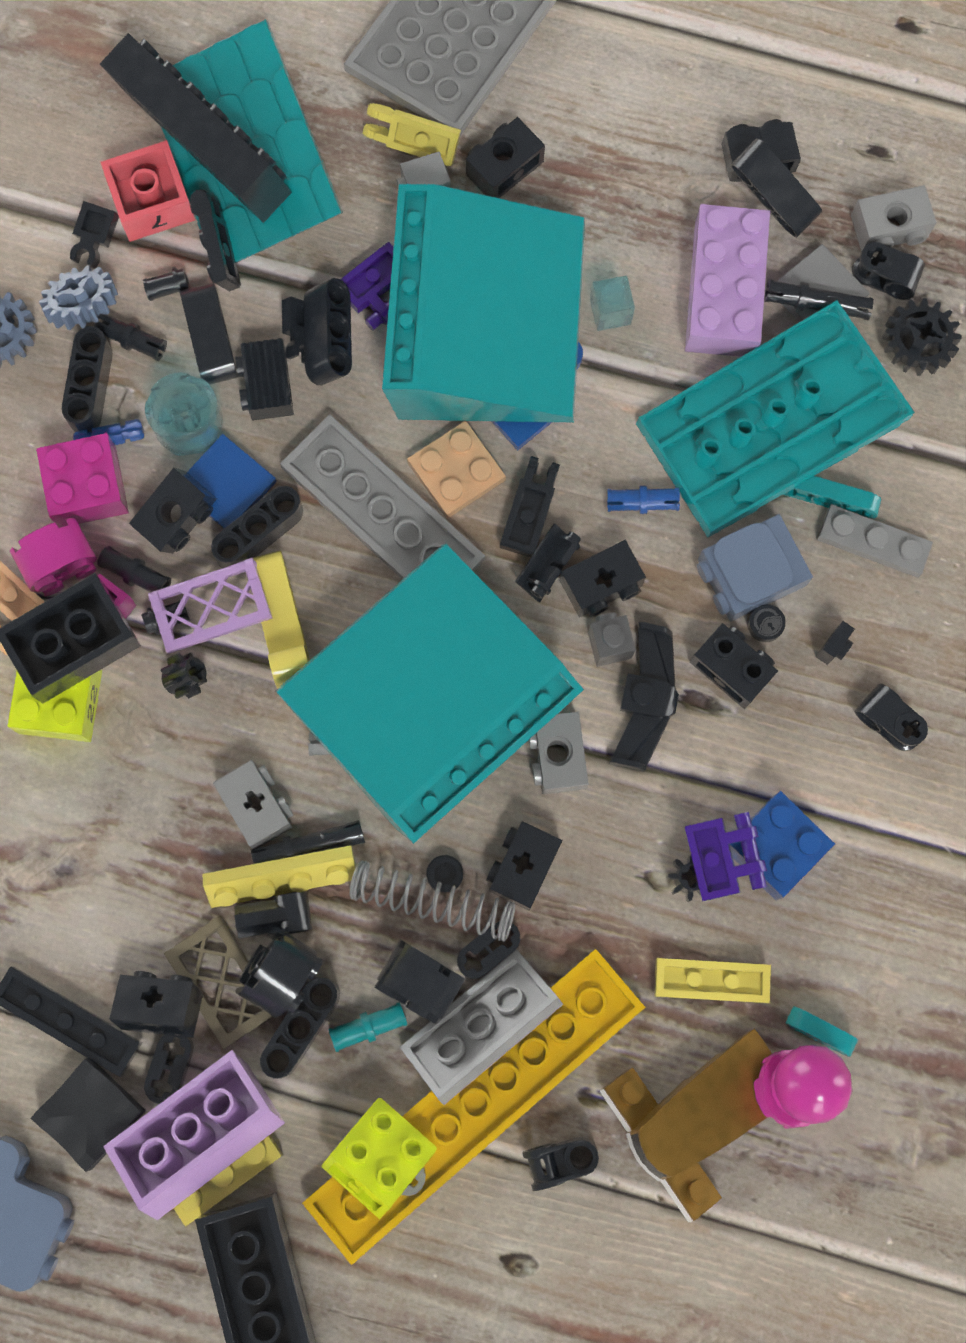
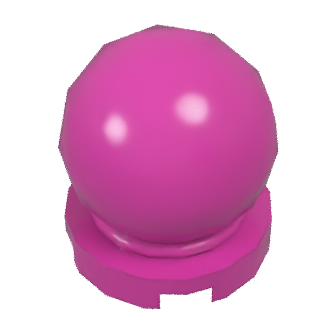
(803, 1086)

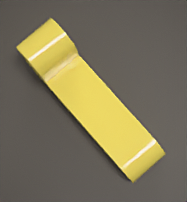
(283, 632)

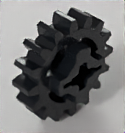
(938, 335)

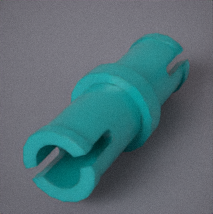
(367, 1027)

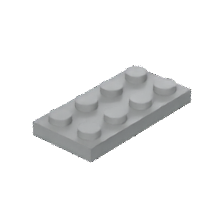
(481, 1026)

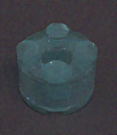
(181, 394)

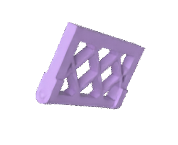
(234, 622)

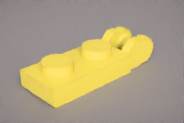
(412, 133)

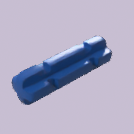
(131, 430)

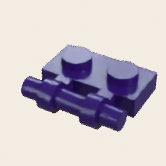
(369, 282)
(713, 857)

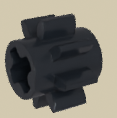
(184, 675)
(682, 885)

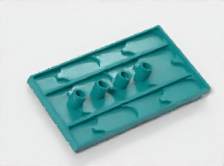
(256, 93)
(774, 418)

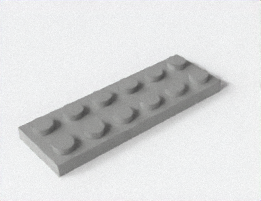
(372, 500)

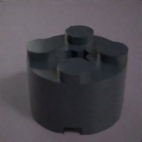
(278, 973)
(420, 981)

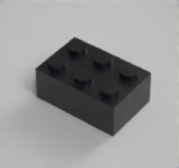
(67, 638)

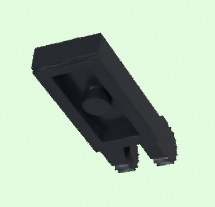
(216, 240)
(529, 510)

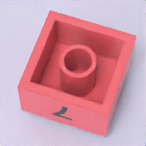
(147, 191)

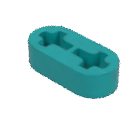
(821, 1031)

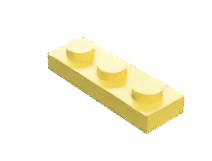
(712, 980)
(228, 1180)

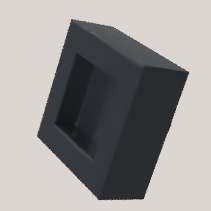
(837, 644)

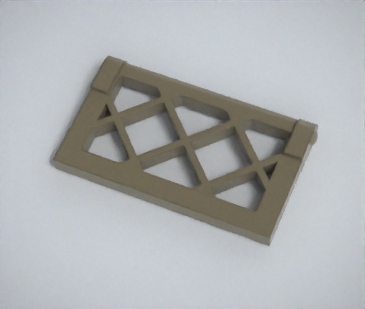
(210, 1012)

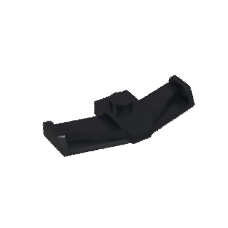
(648, 697)

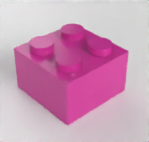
(82, 480)

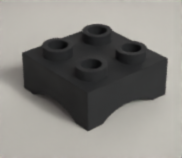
(87, 1113)

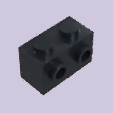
(734, 665)

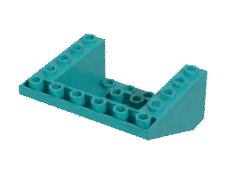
(482, 308)
(429, 692)

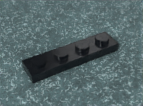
(67, 1021)

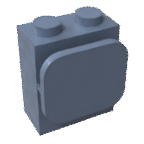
(753, 567)

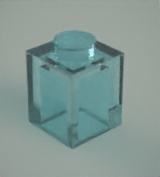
(612, 303)

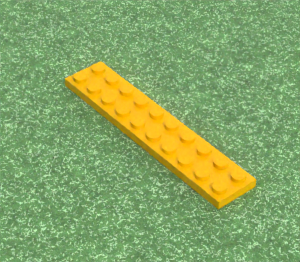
(592, 1012)

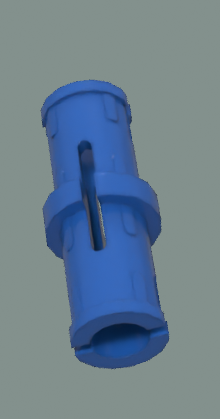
(643, 499)

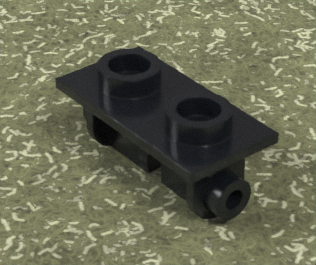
(548, 562)

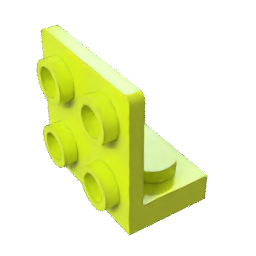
(379, 1157)

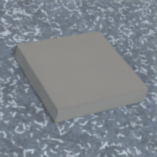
(822, 272)

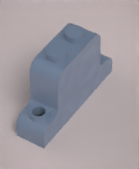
(30, 1221)

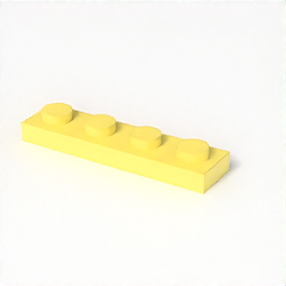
(279, 876)

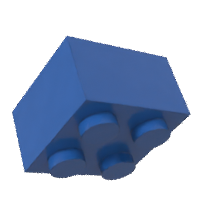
(786, 843)

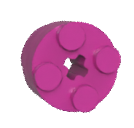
(53, 556)

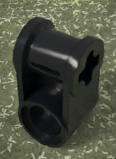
(891, 271)
(889, 715)
(558, 1162)

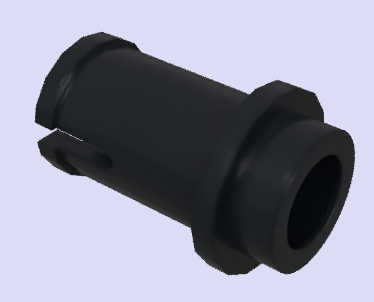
(166, 284)
(150, 620)

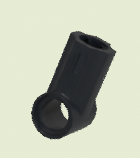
(286, 911)

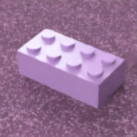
(727, 280)
(193, 1135)

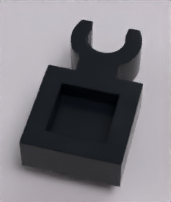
(94, 228)
(293, 326)

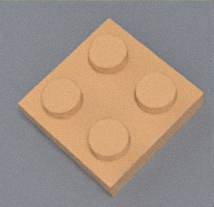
(456, 469)

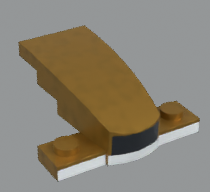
(691, 1120)

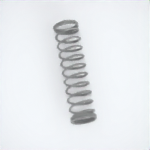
(357, 891)

